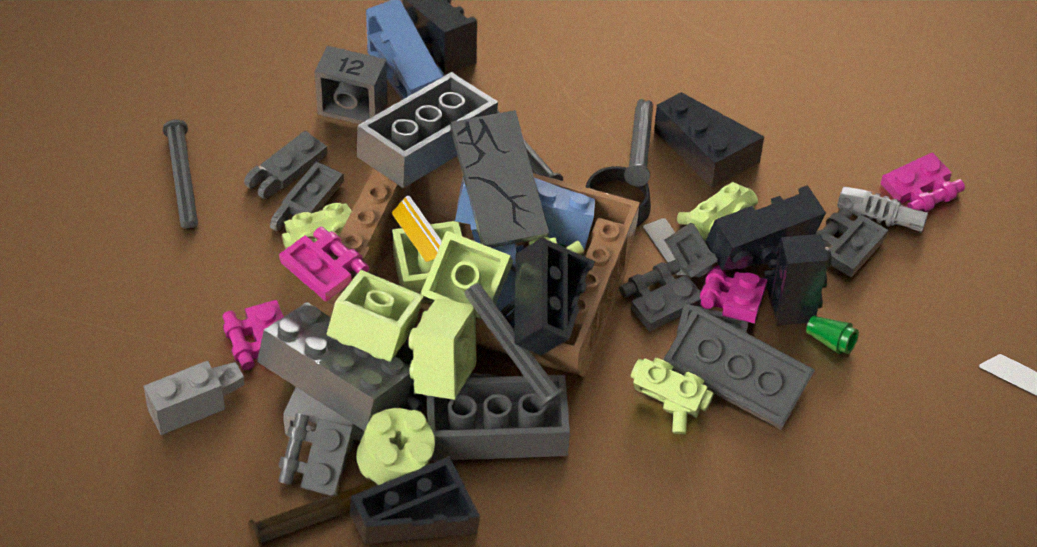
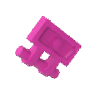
(917, 178)
(316, 268)
(737, 296)
(256, 320)

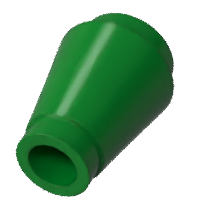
(834, 334)

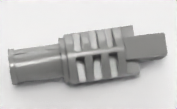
(883, 209)

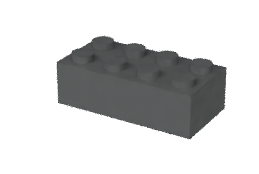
(416, 131)
(332, 372)
(499, 421)

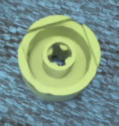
(395, 445)

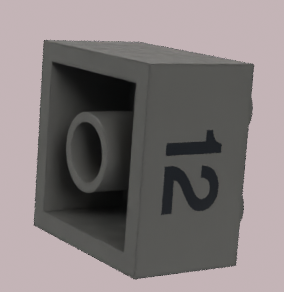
(350, 85)

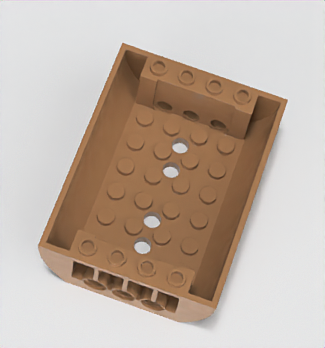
(437, 198)

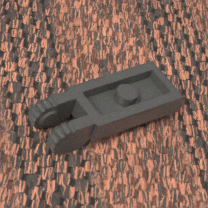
(286, 165)
(308, 194)

